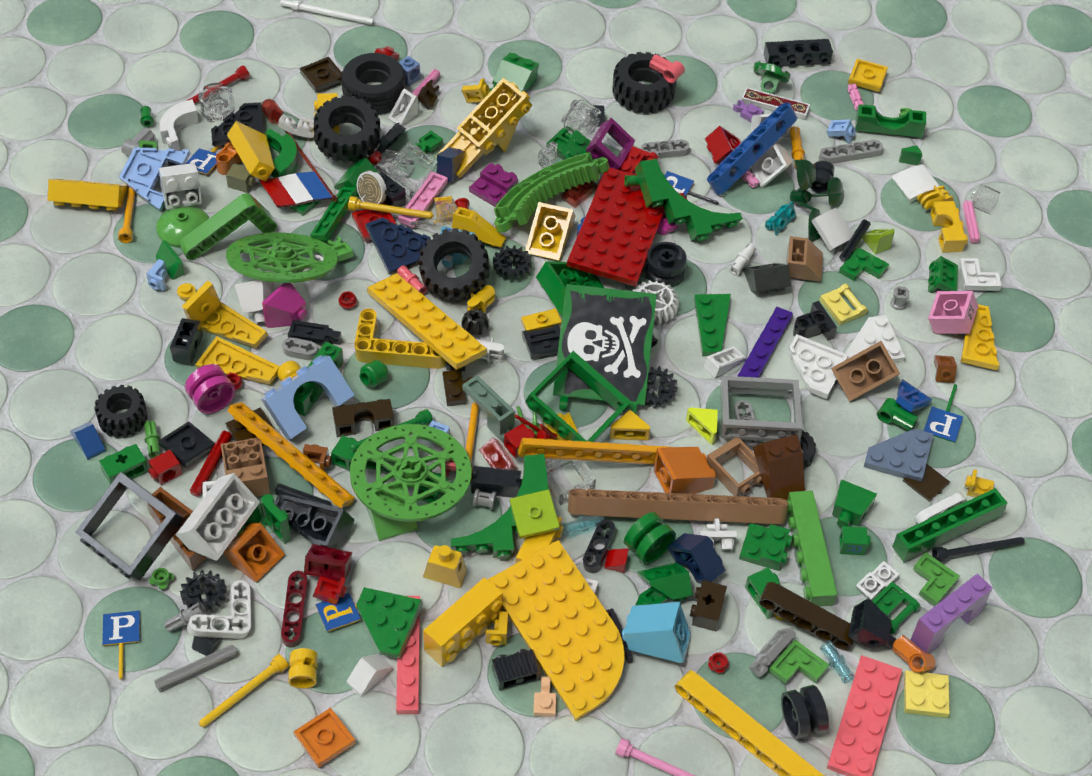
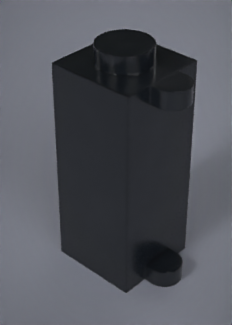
(502, 481)

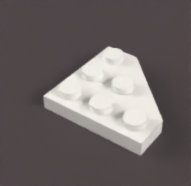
(872, 332)
(815, 364)

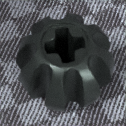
(475, 322)

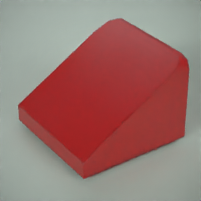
(616, 559)

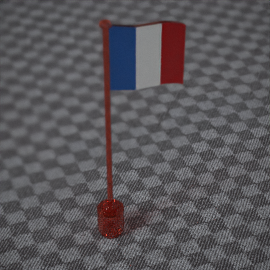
(296, 187)

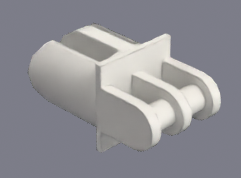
(495, 351)

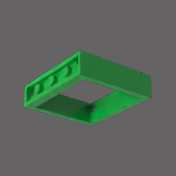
(591, 378)

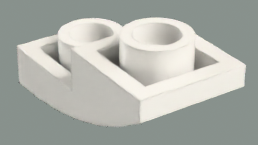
(302, 128)
(877, 581)

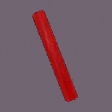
(210, 464)

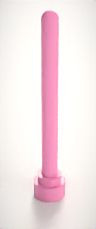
(626, 749)

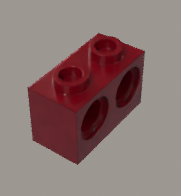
(327, 562)

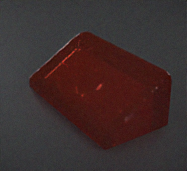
(497, 455)

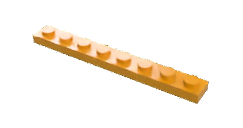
(589, 451)
(293, 456)

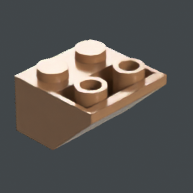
(804, 259)

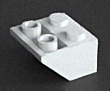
(180, 186)

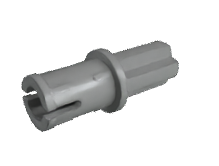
(184, 616)

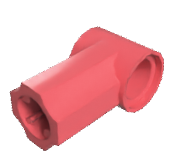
(670, 70)

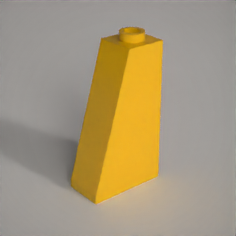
(252, 150)

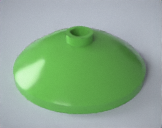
(178, 223)

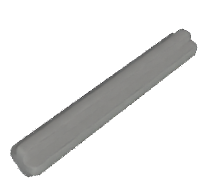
(195, 667)

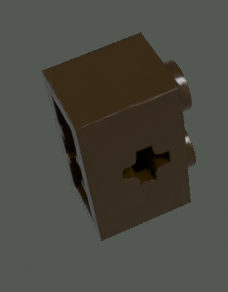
(708, 606)

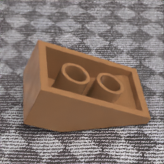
(865, 371)

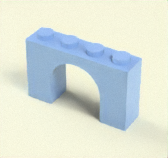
(280, 400)

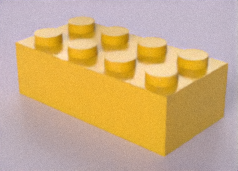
(462, 622)

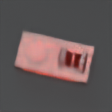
(579, 194)

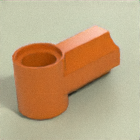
(912, 655)

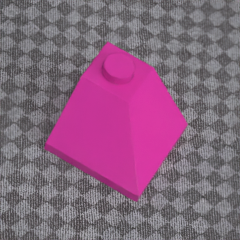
(283, 307)

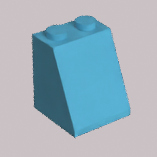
(658, 631)

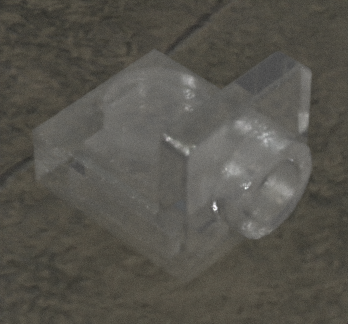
(547, 155)

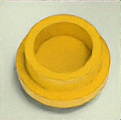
(185, 291)

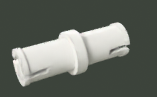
(742, 259)

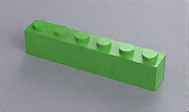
(811, 549)

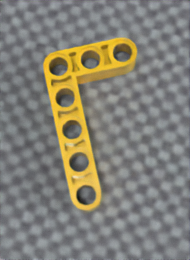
(391, 351)

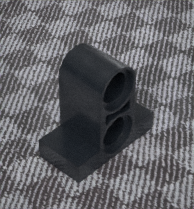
(815, 323)

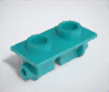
(781, 219)

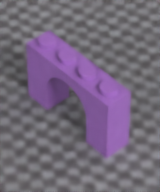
(964, 602)

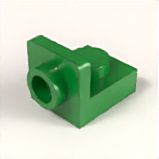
(651, 596)

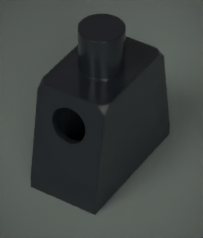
(870, 626)

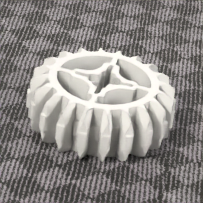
(664, 293)

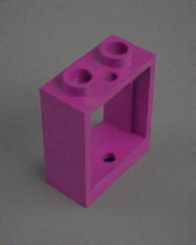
(598, 149)

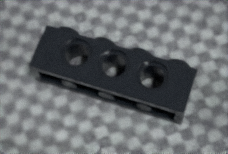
(798, 52)

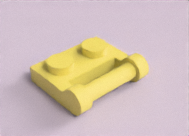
(839, 308)

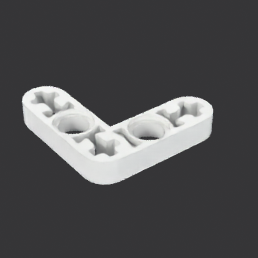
(234, 619)

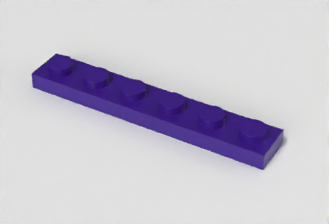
(766, 343)

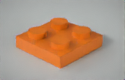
(324, 737)

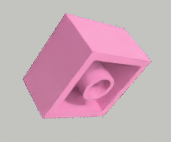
(953, 312)

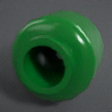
(373, 373)

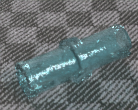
(581, 524)
(837, 662)

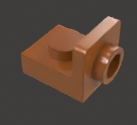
(945, 368)

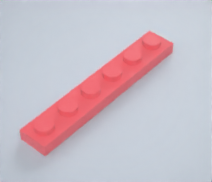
(408, 673)

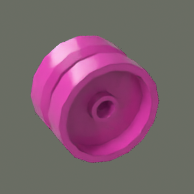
(209, 388)

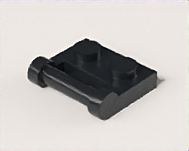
(543, 345)

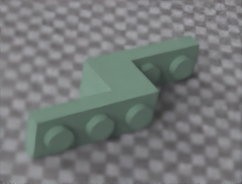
(499, 414)

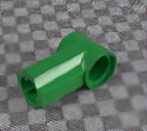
(892, 412)

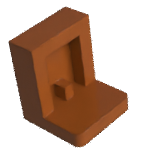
(318, 455)

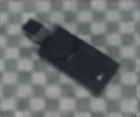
(391, 137)
(314, 332)

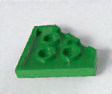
(389, 619)

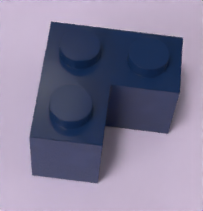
(698, 555)

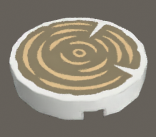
(371, 187)

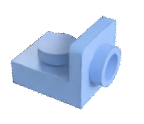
(841, 128)
(157, 275)

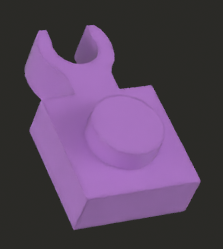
(747, 111)

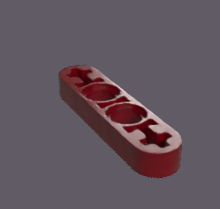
(294, 608)

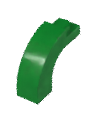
(287, 161)

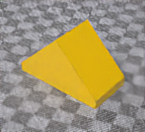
(630, 428)

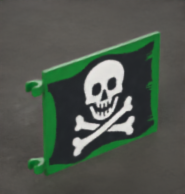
(612, 335)

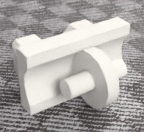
(726, 537)

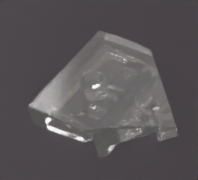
(406, 168)

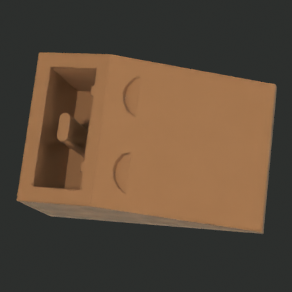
(248, 463)

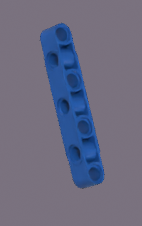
(752, 148)

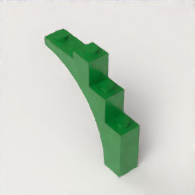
(678, 210)
(499, 535)

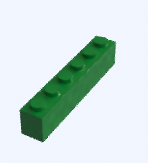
(949, 524)

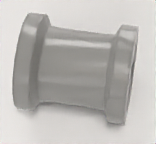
(899, 298)
(484, 499)

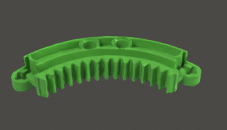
(549, 181)

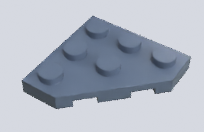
(901, 455)

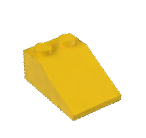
(550, 231)

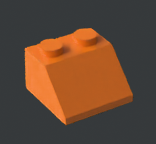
(253, 551)

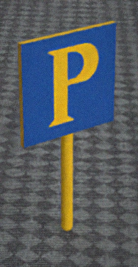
(338, 615)

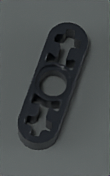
(599, 554)

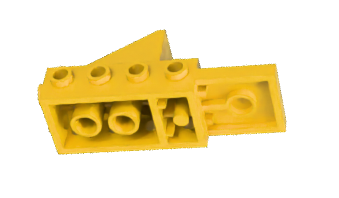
(490, 123)

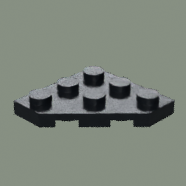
(248, 114)

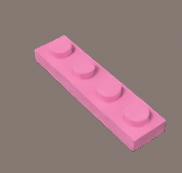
(424, 197)

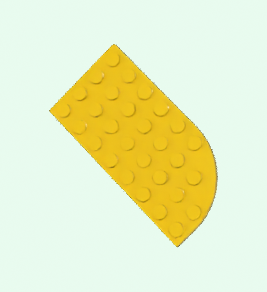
(564, 627)

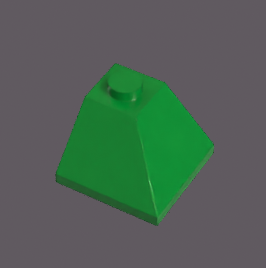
(670, 580)

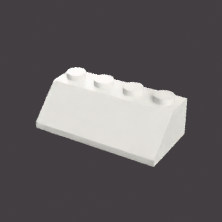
(218, 517)

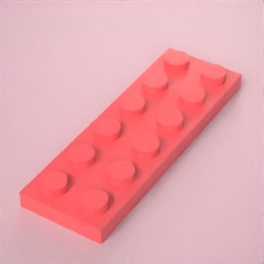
(864, 718)

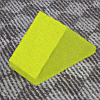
(704, 422)

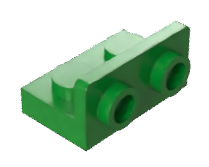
(942, 275)

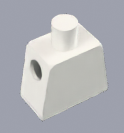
(252, 295)

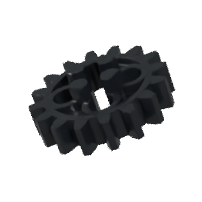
(503, 263)
(665, 380)
(211, 583)

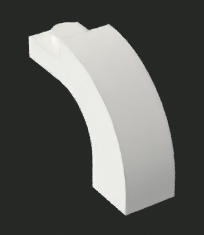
(176, 118)

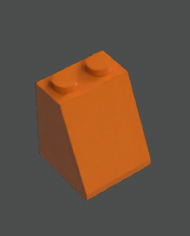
(683, 470)

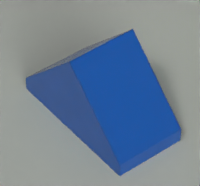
(88, 440)

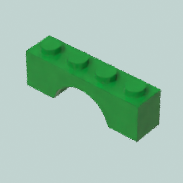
(909, 124)

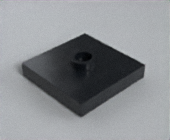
(187, 444)

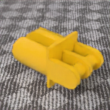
(937, 194)
(482, 299)

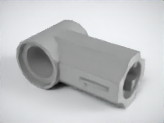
(128, 145)

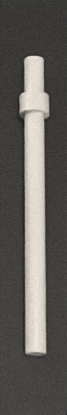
(297, 5)

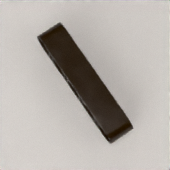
(806, 615)

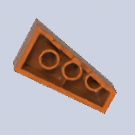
(191, 558)

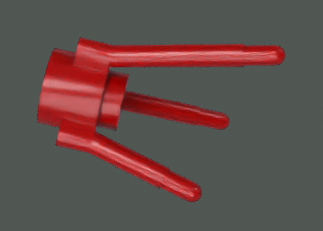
(543, 433)

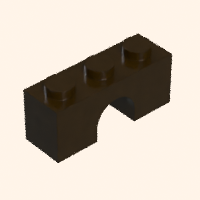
(348, 416)

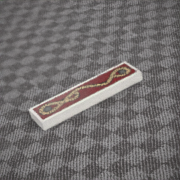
(771, 102)

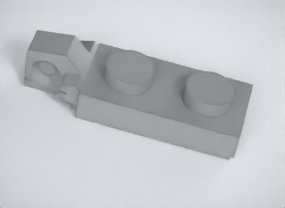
(771, 651)

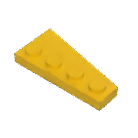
(234, 326)
(979, 344)
(239, 361)

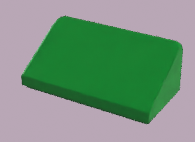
(173, 263)

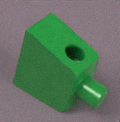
(852, 504)

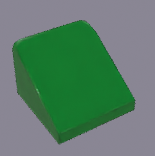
(910, 155)

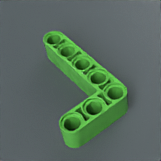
(224, 223)

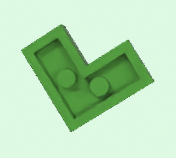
(940, 578)
(799, 658)

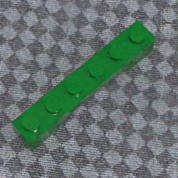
(343, 455)

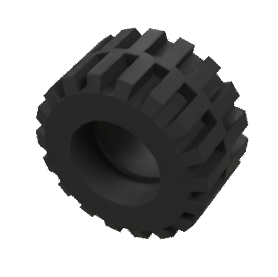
(121, 423)

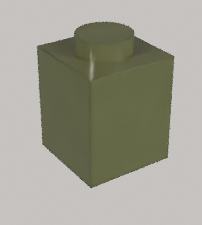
(239, 178)

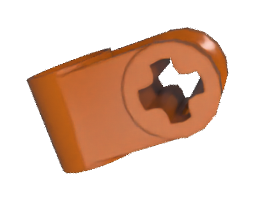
(226, 158)

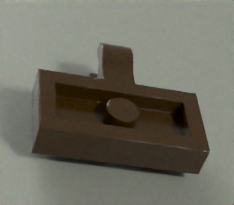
(453, 387)

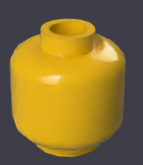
(288, 369)

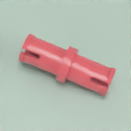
(412, 279)

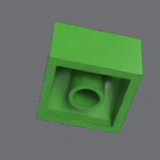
(388, 528)

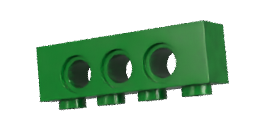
(309, 392)

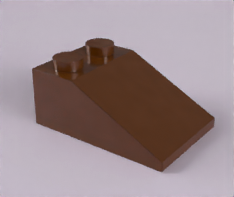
(781, 466)

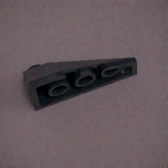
(316, 521)

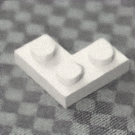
(975, 279)

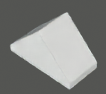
(405, 108)
(368, 673)

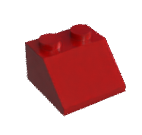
(721, 144)

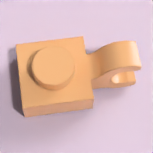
(545, 701)

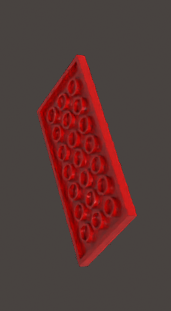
(616, 231)

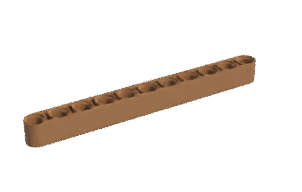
(677, 506)

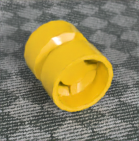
(302, 668)

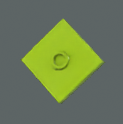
(534, 514)

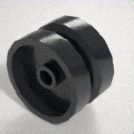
(666, 263)
(804, 711)

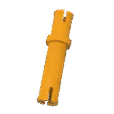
(797, 150)

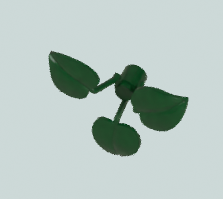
(805, 176)

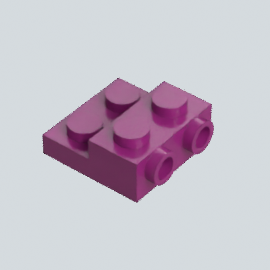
(493, 184)

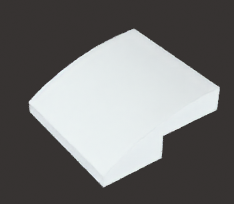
(914, 182)
(832, 228)

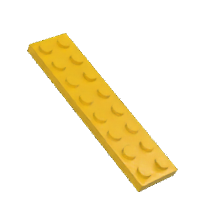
(427, 321)

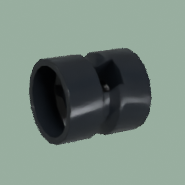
(824, 173)

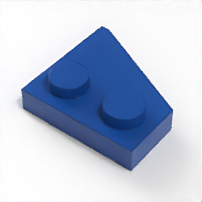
(911, 398)

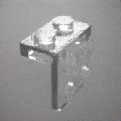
(444, 214)

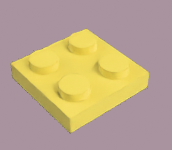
(926, 694)

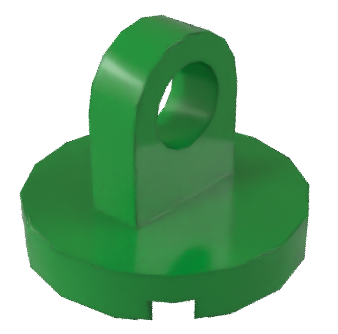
(773, 75)

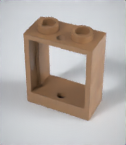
(728, 451)

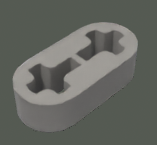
(299, 348)

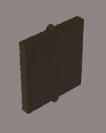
(931, 484)

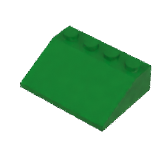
(555, 276)

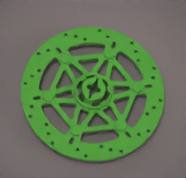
(281, 257)
(410, 472)

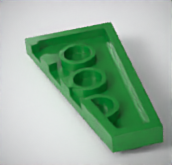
(711, 320)

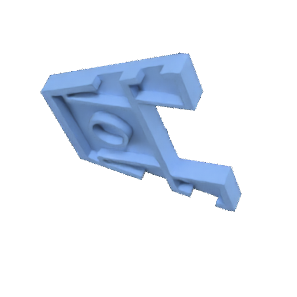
(143, 171)

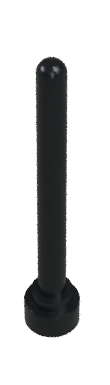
(942, 554)

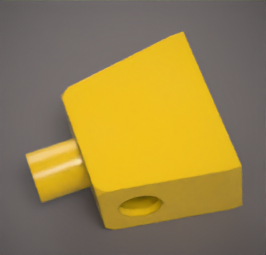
(446, 566)

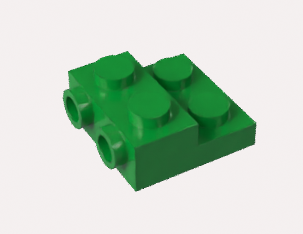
(765, 545)

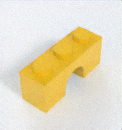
(952, 236)

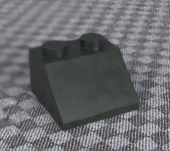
(768, 277)

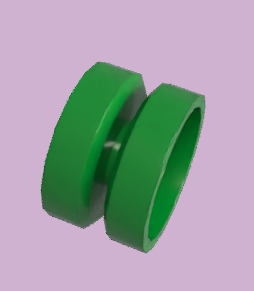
(649, 537)

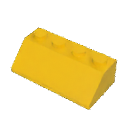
(85, 192)

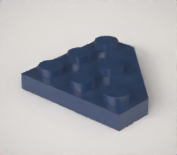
(395, 243)

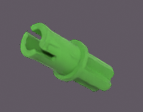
(152, 439)

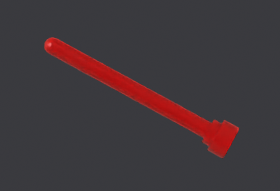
(240, 73)

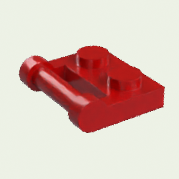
(634, 157)

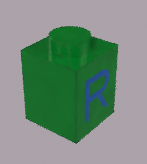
(854, 540)

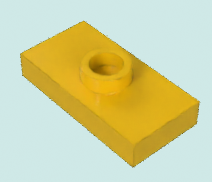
(541, 320)

